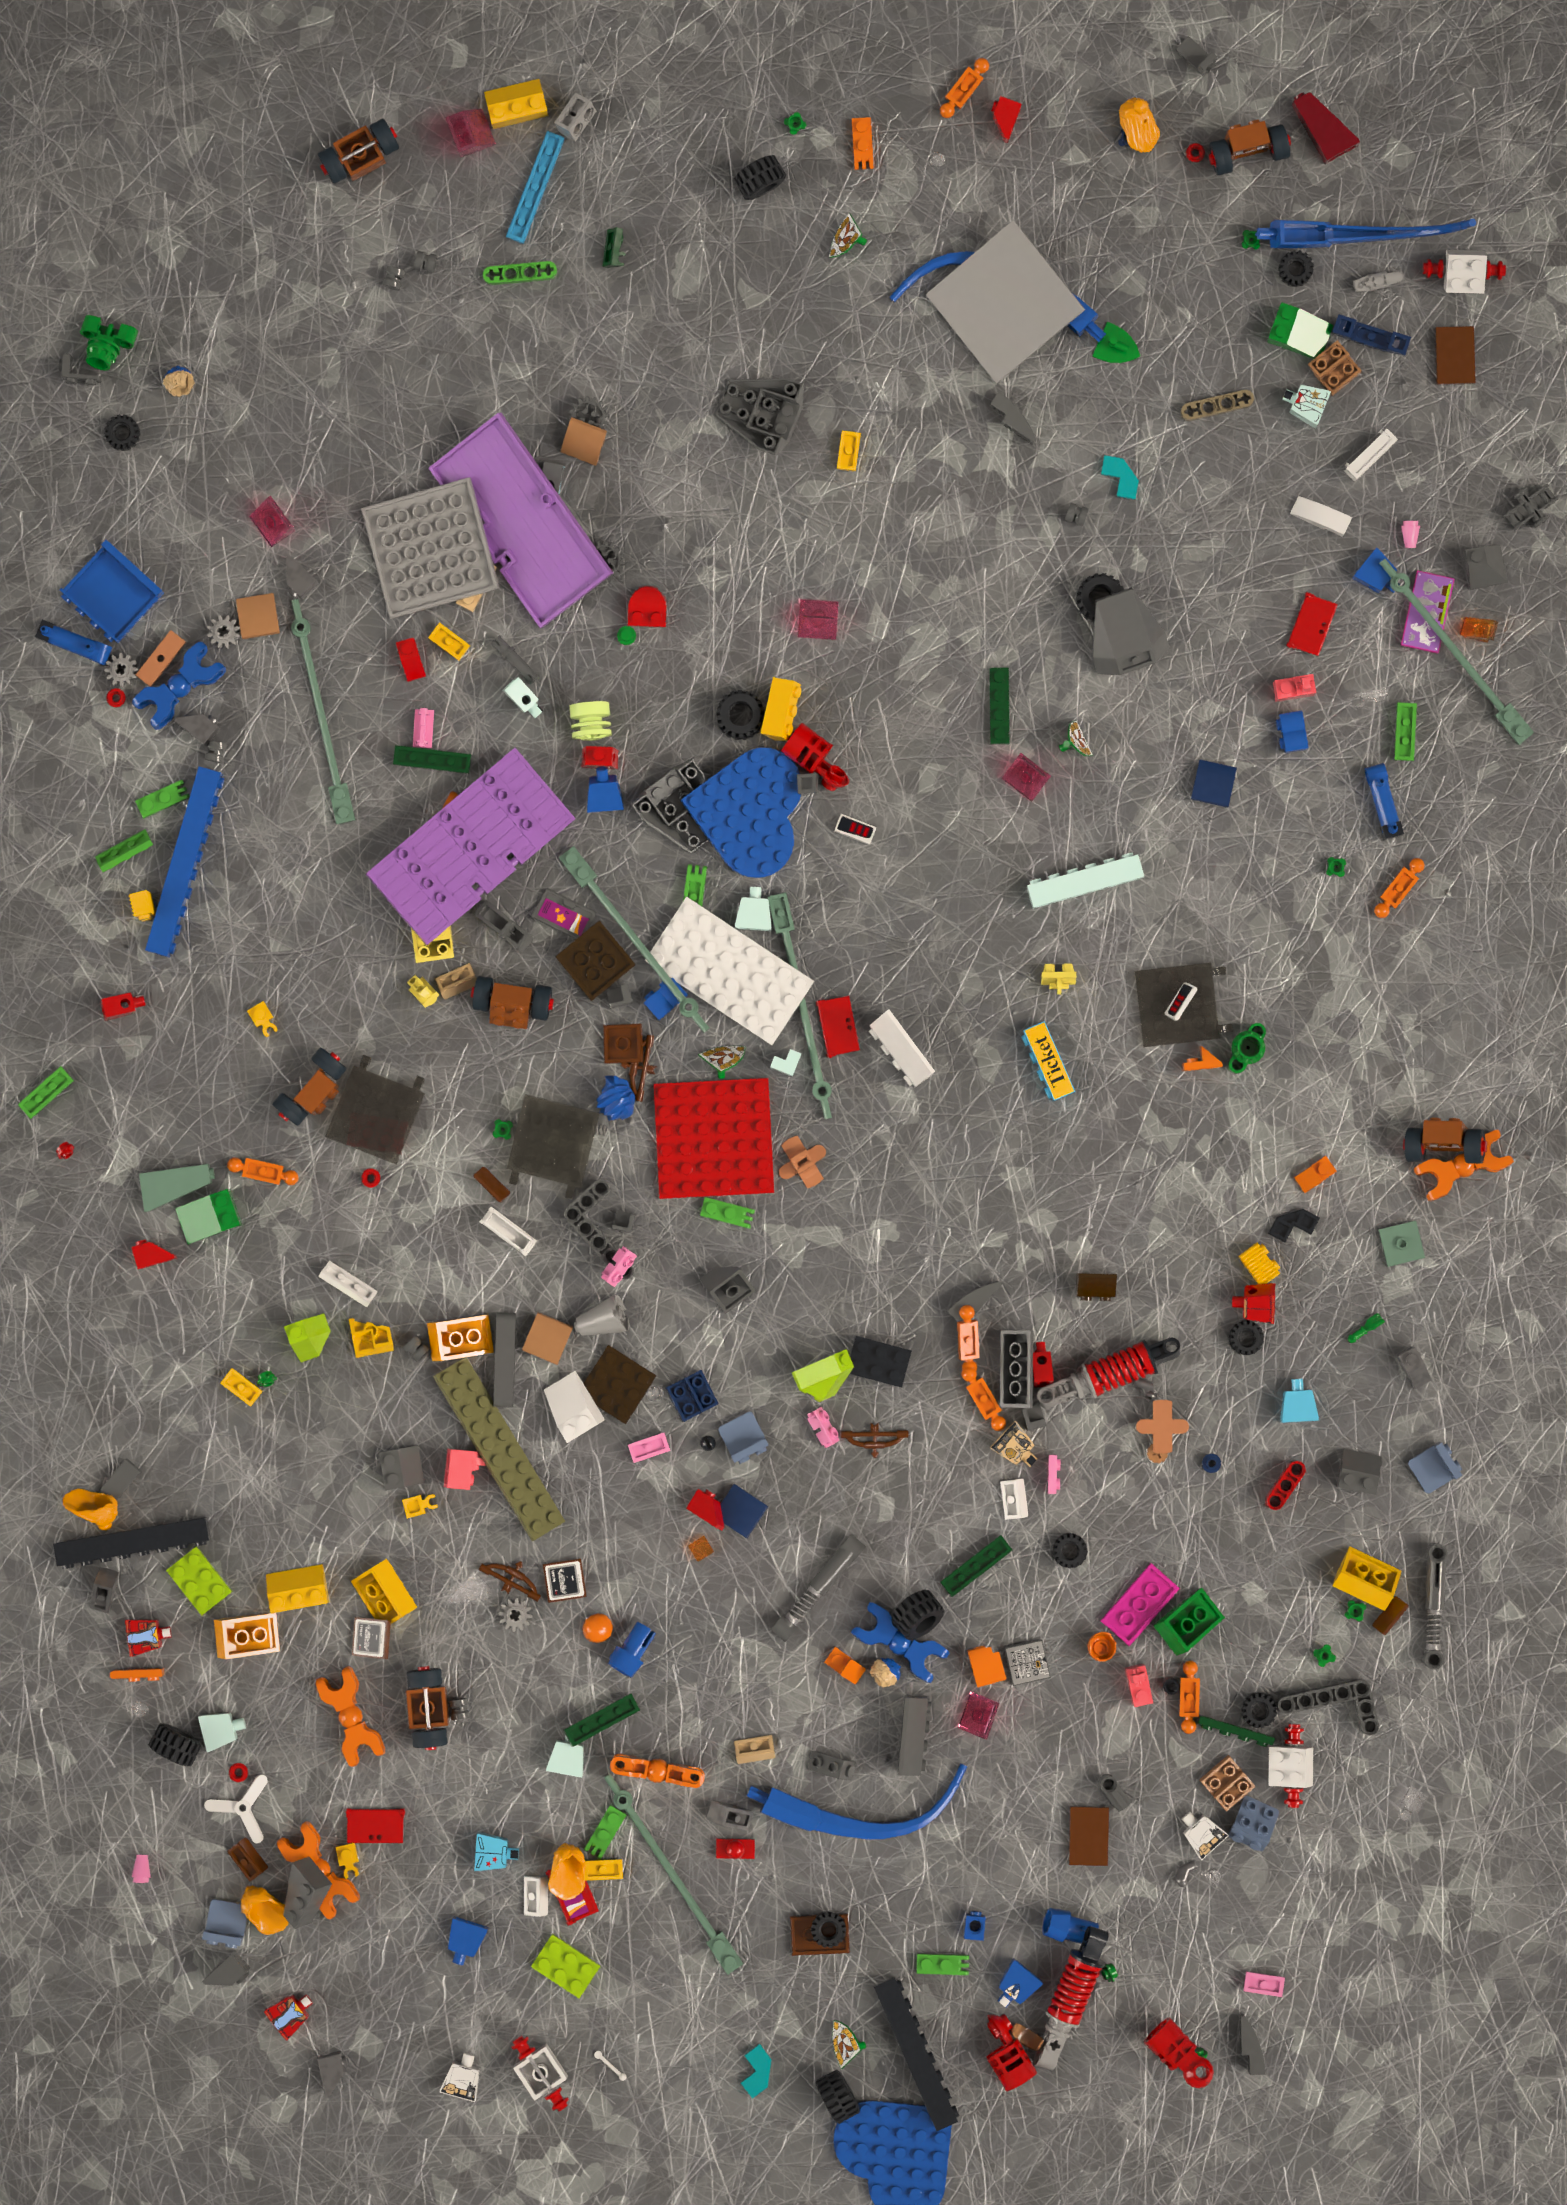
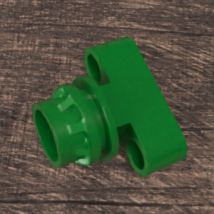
(105, 341)
(1255, 1046)

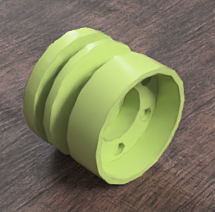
(590, 720)

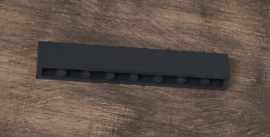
(132, 1541)
(915, 2053)

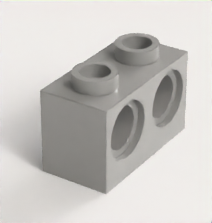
(575, 117)

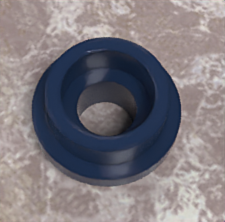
(1207, 1458)

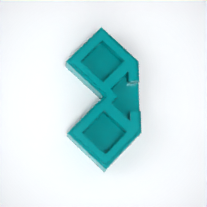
(1118, 468)
(759, 2079)

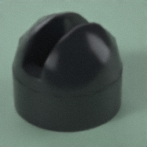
(712, 1442)
(1174, 1689)

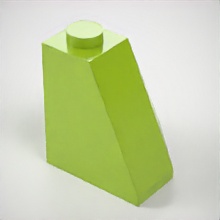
(308, 1336)
(825, 1376)

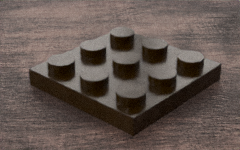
(595, 960)
(618, 1384)

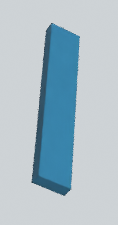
(535, 187)

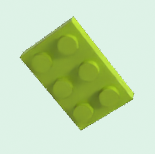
(199, 1581)
(565, 1966)

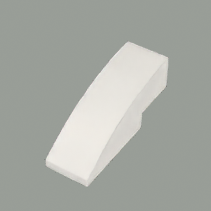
(1321, 516)

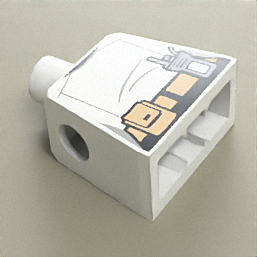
(1203, 1834)
(462, 2079)

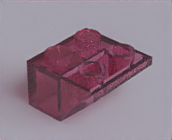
(470, 131)

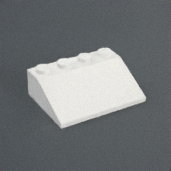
(901, 1048)

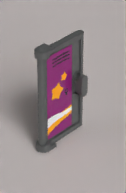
(563, 914)

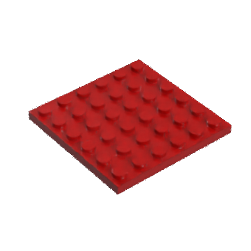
(713, 1138)

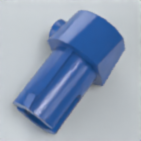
(627, 1657)
(1062, 1926)

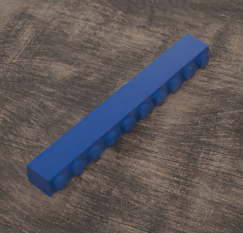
(184, 862)

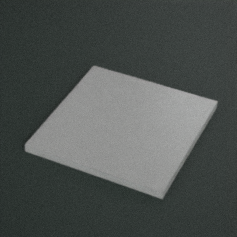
(1005, 301)
(430, 548)

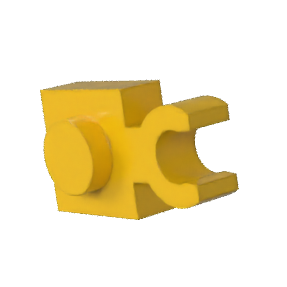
(261, 1015)
(416, 1506)
(347, 1856)

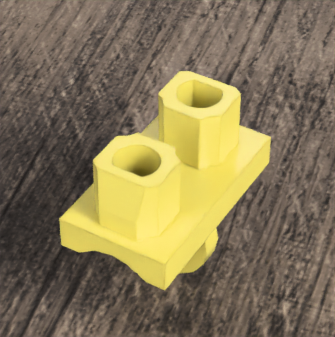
(1058, 980)
(422, 991)

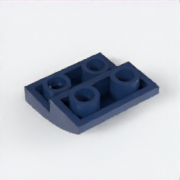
(1213, 783)
(691, 1396)
(742, 1510)

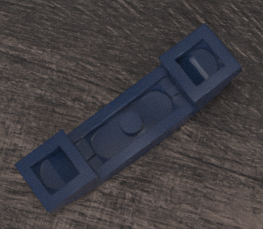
(1371, 336)

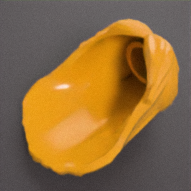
(1139, 125)
(92, 1506)
(567, 1872)
(263, 1910)

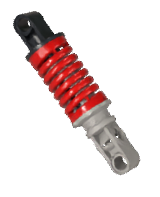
(1093, 1377)
(1071, 1996)

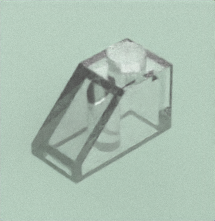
(471, 1591)

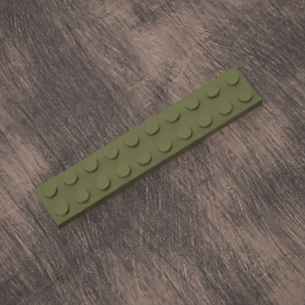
(499, 1449)

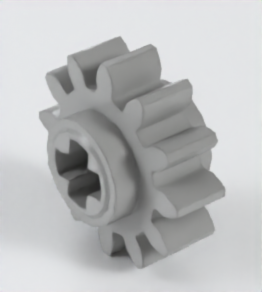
(221, 625)
(114, 669)
(522, 1617)

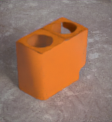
(986, 1666)

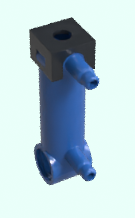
(73, 642)
(1384, 803)

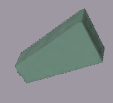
(169, 1185)

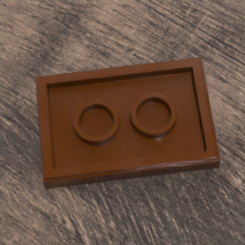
(1455, 355)
(1088, 1836)
(803, 1942)

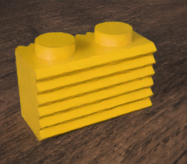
(142, 905)
(1259, 1264)

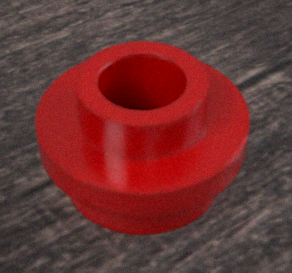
(1198, 147)
(112, 693)
(65, 1150)
(366, 1173)
(232, 1774)

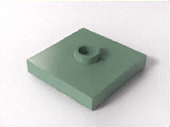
(1401, 1243)

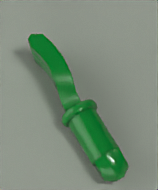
(1371, 1324)

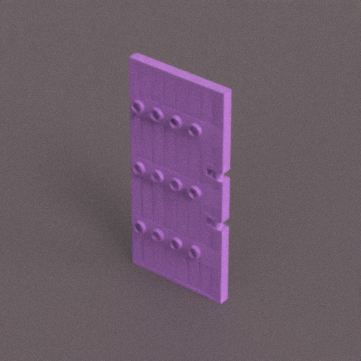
(525, 520)
(468, 844)

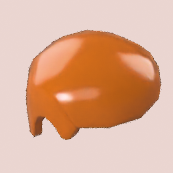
(597, 1628)
(1102, 1646)

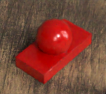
(735, 1848)

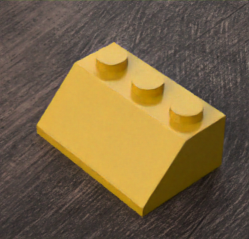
(516, 103)
(781, 709)
(1367, 1578)
(297, 1588)
(384, 1592)

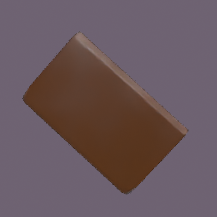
(492, 1184)
(1390, 1616)
(247, 1859)

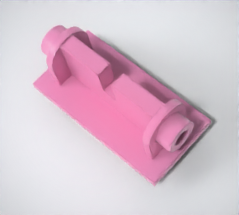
(423, 728)
(624, 1260)
(820, 1419)

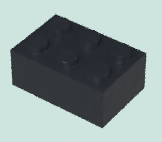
(879, 1361)

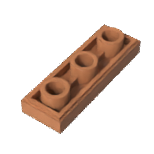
(169, 649)

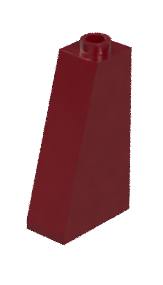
(1324, 128)

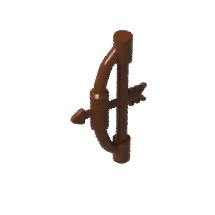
(639, 1093)
(874, 1433)
(487, 1569)

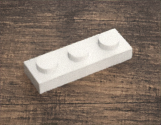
(348, 1283)

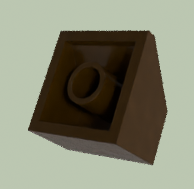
(1096, 1285)

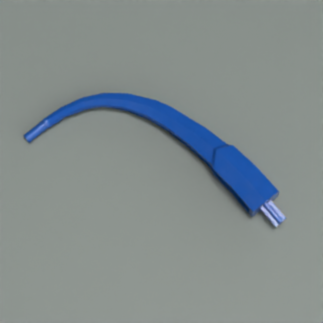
(1324, 234)
(1079, 325)
(809, 1817)

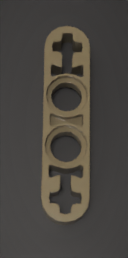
(1217, 407)

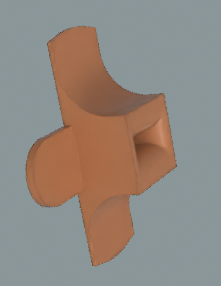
(802, 1162)
(1162, 1426)

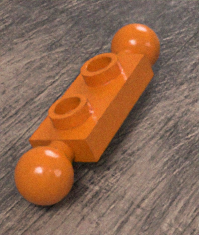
(964, 88)
(1399, 888)
(263, 1171)
(968, 1337)
(983, 1398)
(1189, 1697)

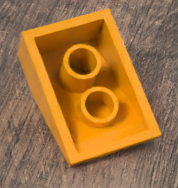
(460, 1338)
(246, 1635)

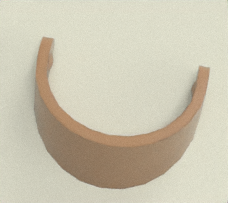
(1027, 2037)

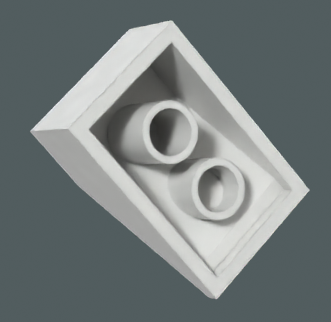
(572, 1407)

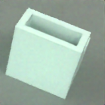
(786, 1066)

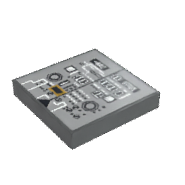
(1027, 1662)

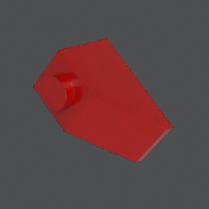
(1005, 116)
(410, 659)
(150, 1254)
(707, 1508)

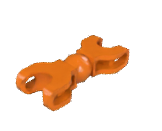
(1451, 1170)
(350, 1716)
(657, 1770)
(311, 1849)

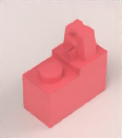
(1294, 687)
(460, 1467)
(1139, 1685)

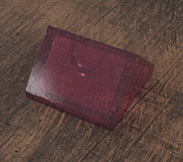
(272, 522)
(818, 619)
(1026, 777)
(978, 1715)

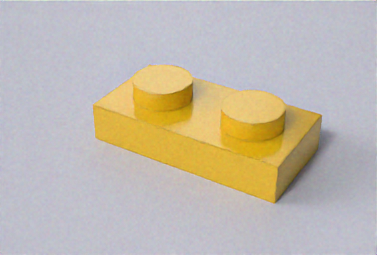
(848, 451)
(449, 641)
(241, 1387)
(603, 1869)

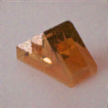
(1479, 629)

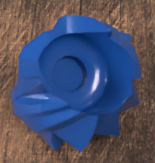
(616, 1099)

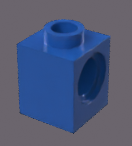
(974, 1934)

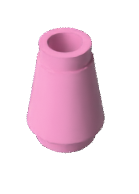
(1410, 533)
(141, 1869)

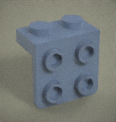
(743, 1437)
(1435, 1467)
(1254, 1824)
(225, 1924)

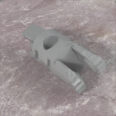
(1377, 281)

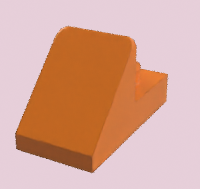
(1207, 1061)
(1315, 1174)
(845, 1665)

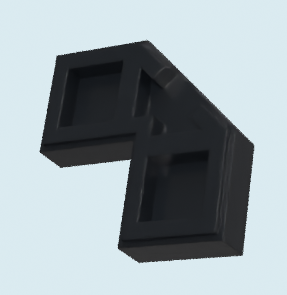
(1284, 1224)

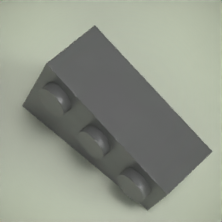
(305, 1892)

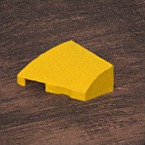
(370, 1339)

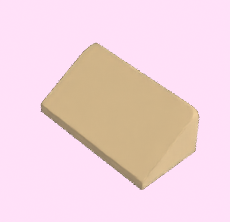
(456, 981)
(754, 1749)

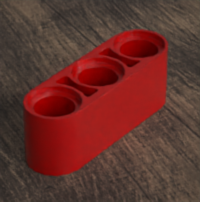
(1286, 1475)

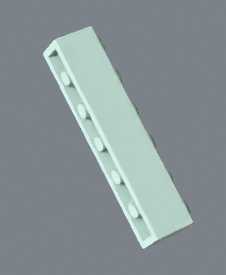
(1085, 881)

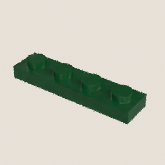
(999, 706)
(432, 759)
(976, 1566)
(601, 1720)
(1243, 1733)

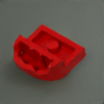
(647, 607)

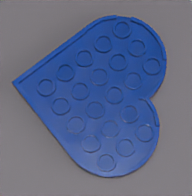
(747, 811)
(896, 2152)

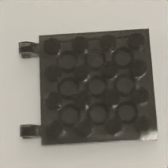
(1198, 1021)
(375, 1113)
(552, 1142)

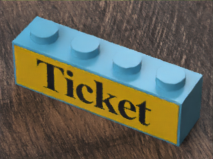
(1048, 1061)

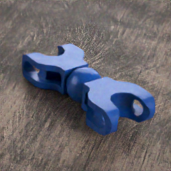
(179, 685)
(898, 1644)

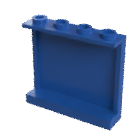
(111, 592)

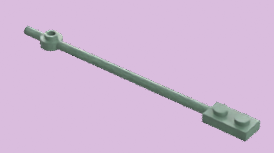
(1507, 715)
(339, 792)
(585, 876)
(783, 924)
(718, 1943)

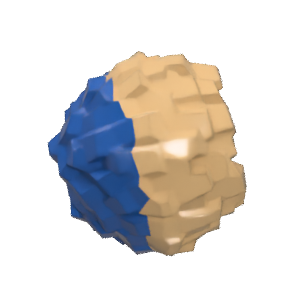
(178, 381)
(885, 1672)

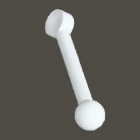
(598, 2054)

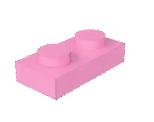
(648, 1447)
(1053, 1467)
(1264, 1984)

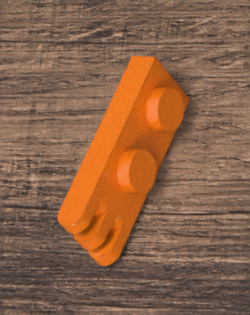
(862, 142)
(135, 1674)

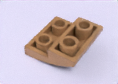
(1334, 368)
(583, 441)
(257, 616)
(547, 1338)
(1227, 1783)

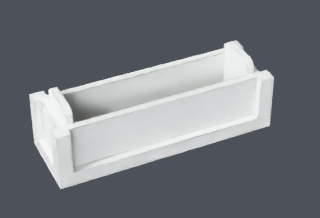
(1370, 455)
(508, 1231)

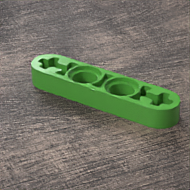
(519, 269)

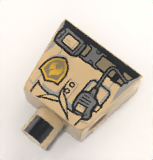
(1015, 1445)

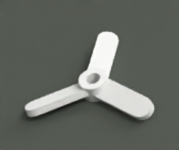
(234, 1807)

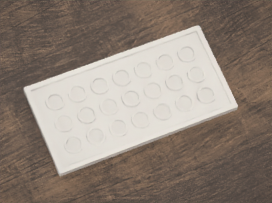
(730, 971)

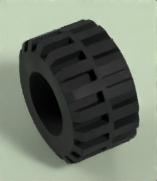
(759, 177)
(1091, 583)
(737, 698)
(918, 1614)
(175, 1744)
(837, 2096)

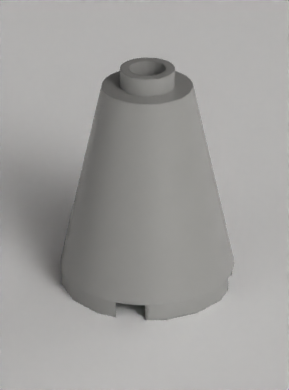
(603, 1318)

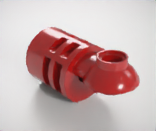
(814, 757)
(1178, 2051)
(1006, 2055)

